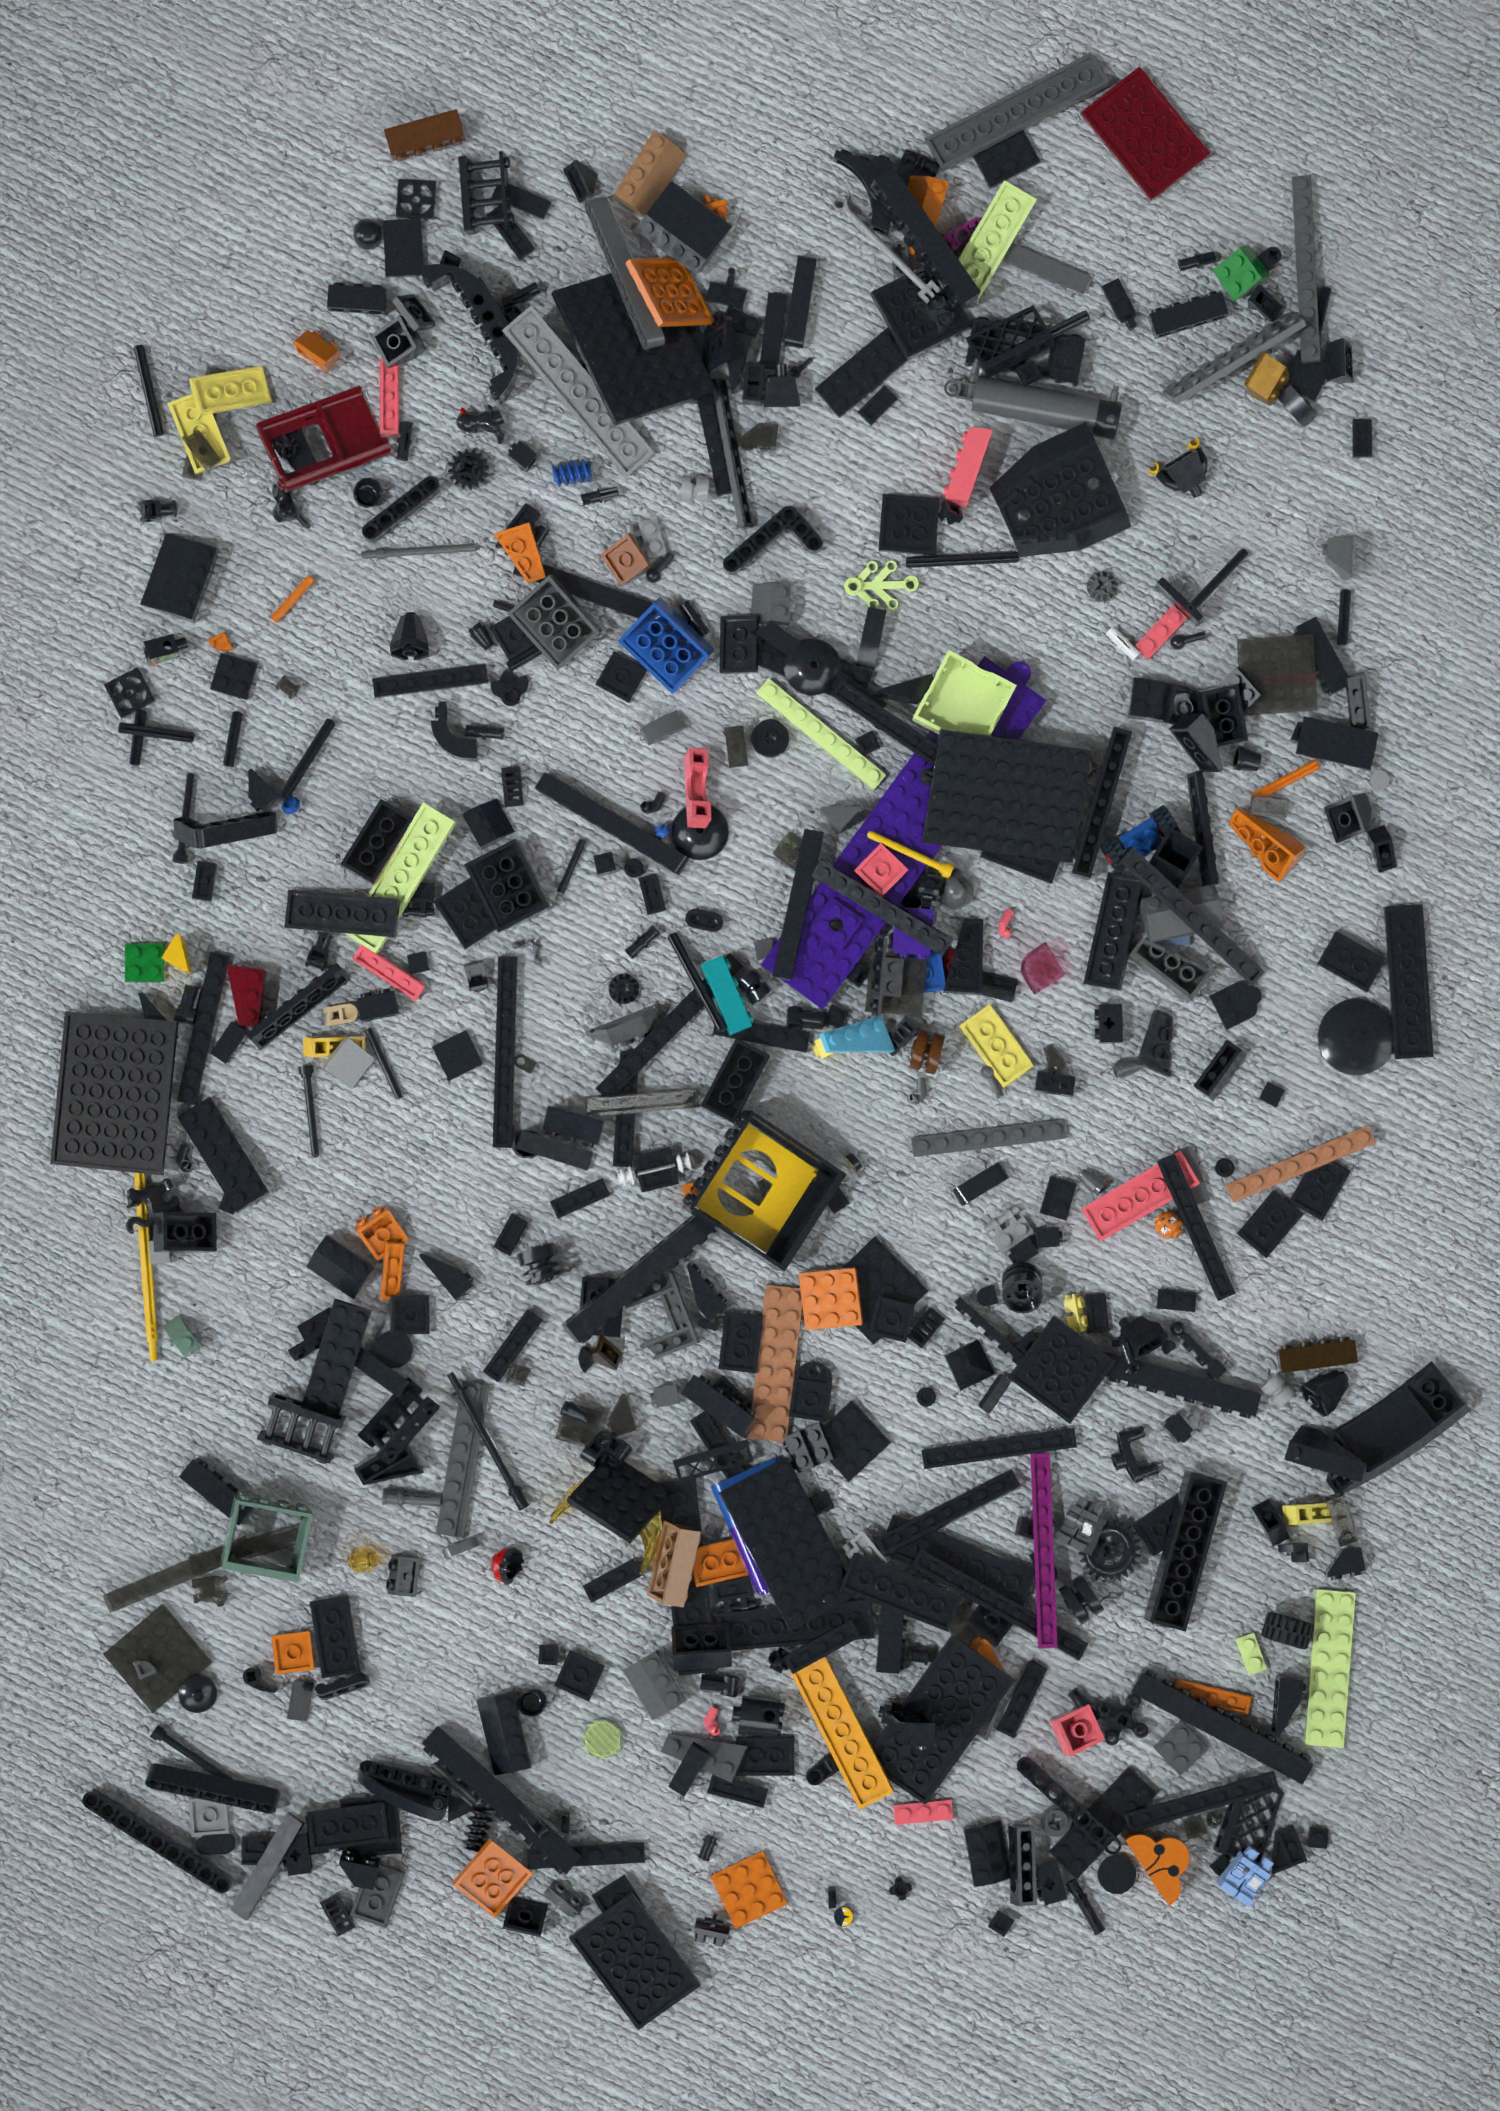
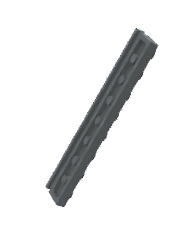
(462, 1463)

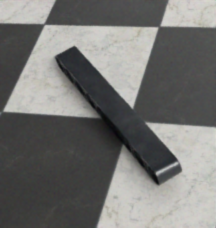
(612, 823)
(147, 1840)

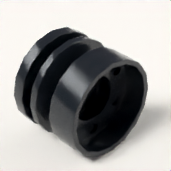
(540, 1264)
(1022, 1287)

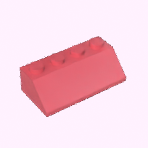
(968, 465)

